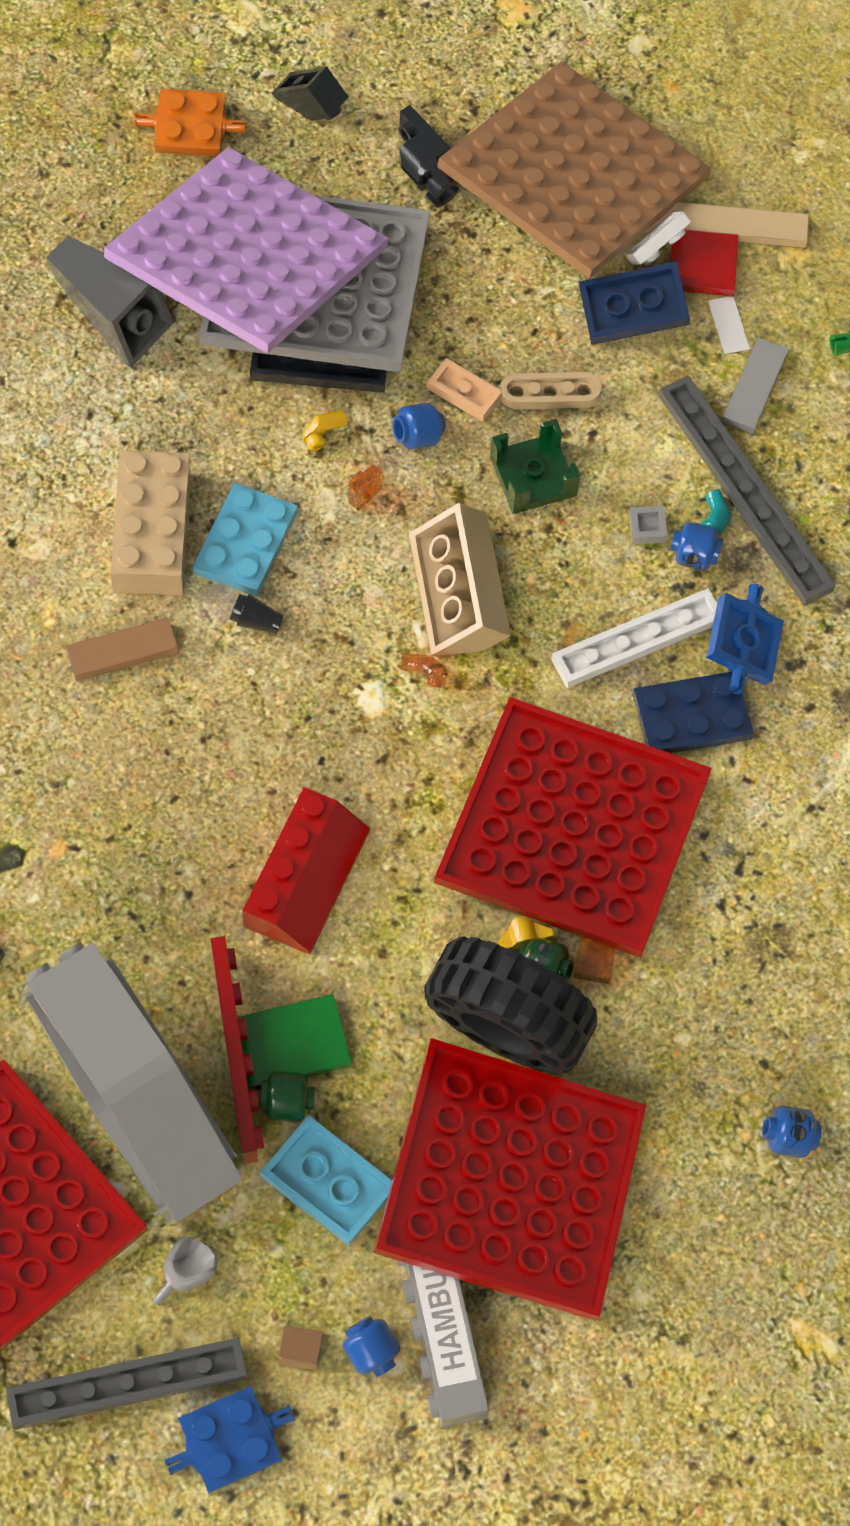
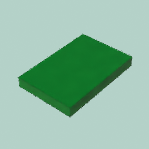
(297, 1039)

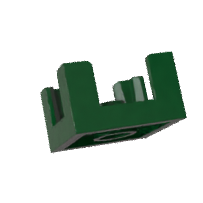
(534, 470)

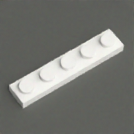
(635, 638)

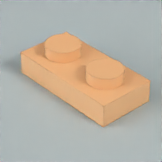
(464, 389)

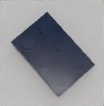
(634, 303)
(692, 714)

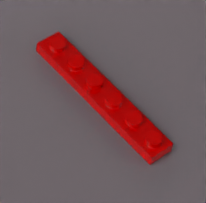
(239, 1063)

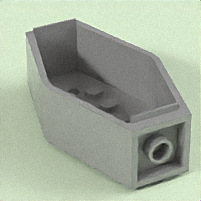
(132, 1081)

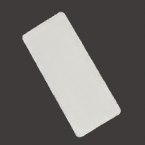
(728, 325)

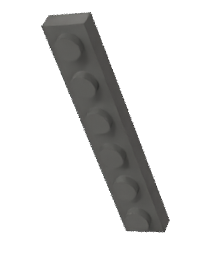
(126, 1383)

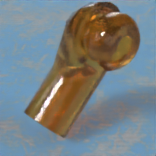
(426, 664)

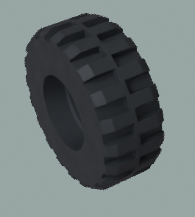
(511, 1005)

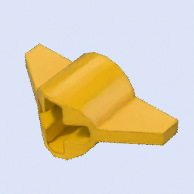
(523, 931)

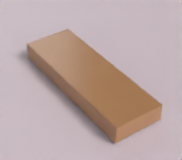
(122, 649)

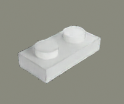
(668, 231)

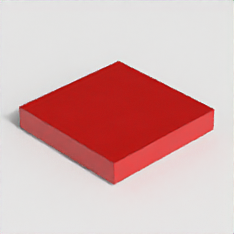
(706, 262)

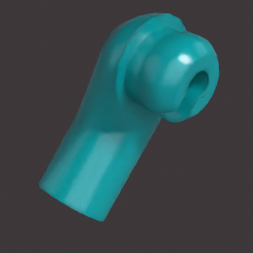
(720, 513)

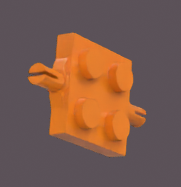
(190, 122)

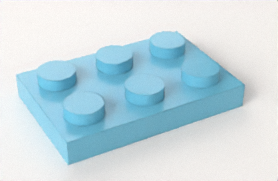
(245, 539)
(328, 1180)

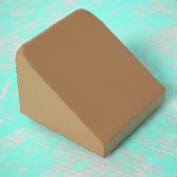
(300, 1348)

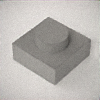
(648, 525)

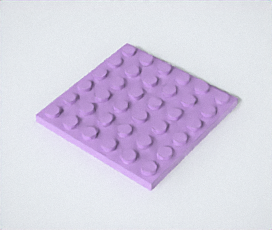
(246, 249)

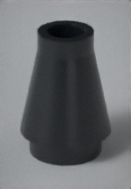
(256, 615)

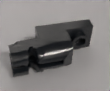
(421, 155)

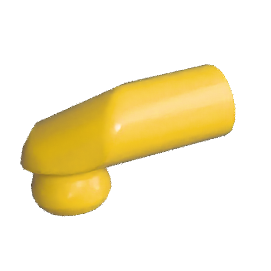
(319, 425)

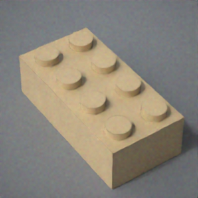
(151, 523)

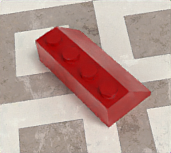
(305, 871)

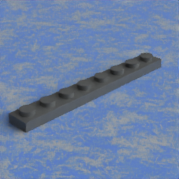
(746, 491)

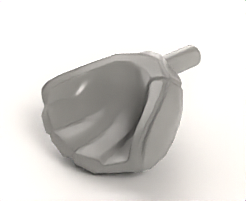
(187, 1267)

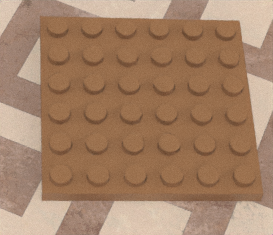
(574, 169)

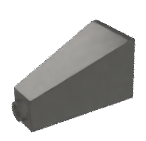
(116, 303)

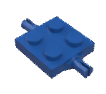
(745, 639)
(229, 1439)

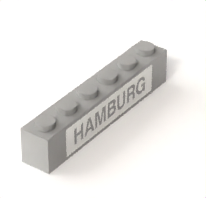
(447, 1347)

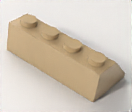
(459, 582)

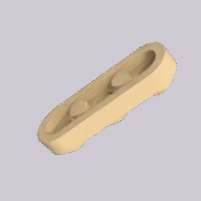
(563, 384)

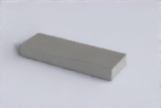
(755, 385)

